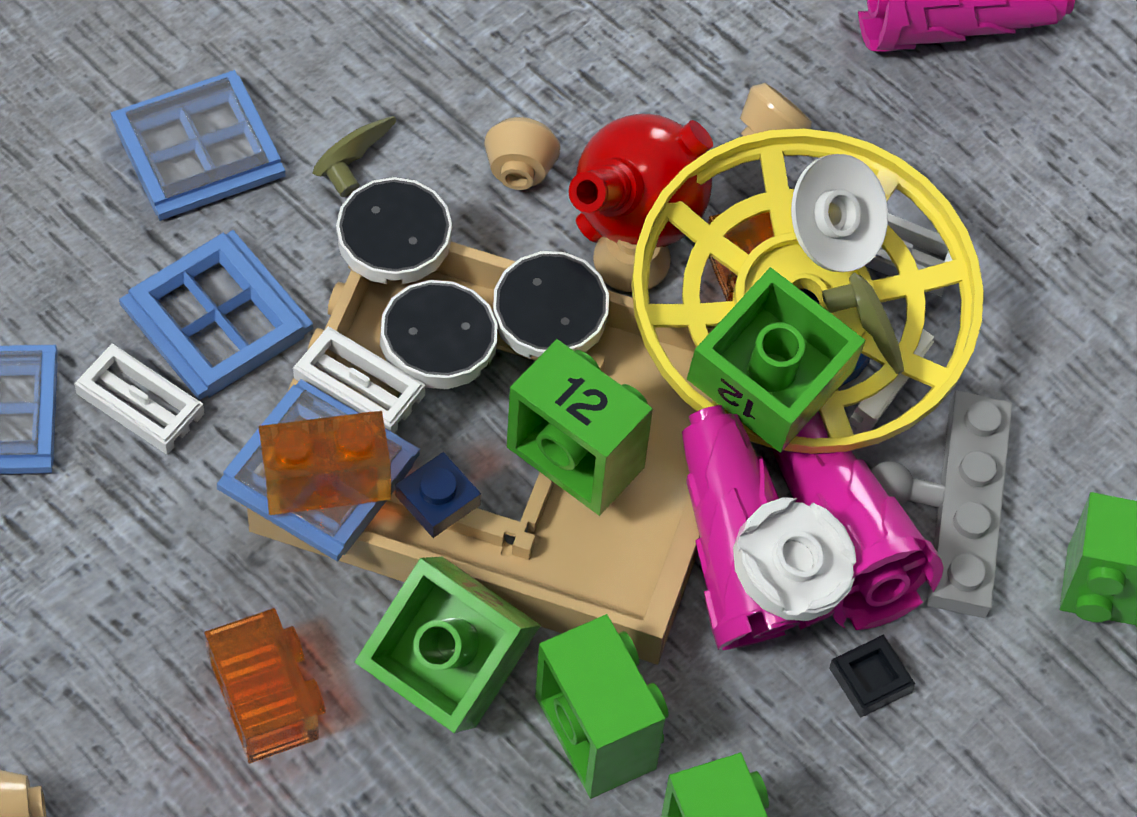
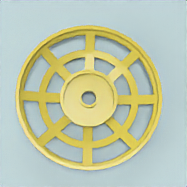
(789, 260)

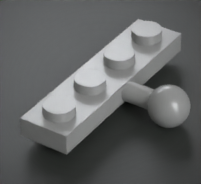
(966, 500)

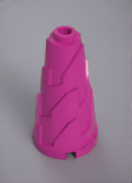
(908, 23)
(725, 490)
(888, 546)

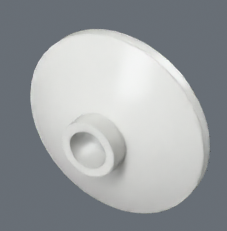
(856, 217)

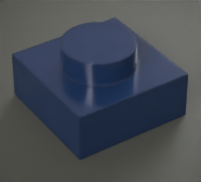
(438, 494)

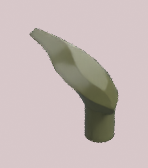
(348, 150)
(871, 313)

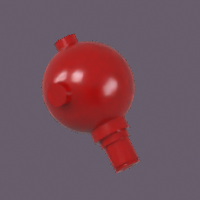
(629, 168)

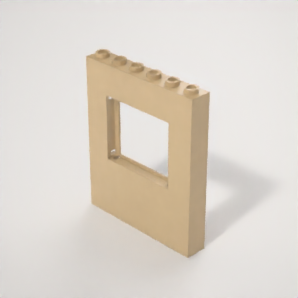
(570, 559)

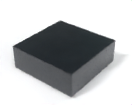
(872, 676)

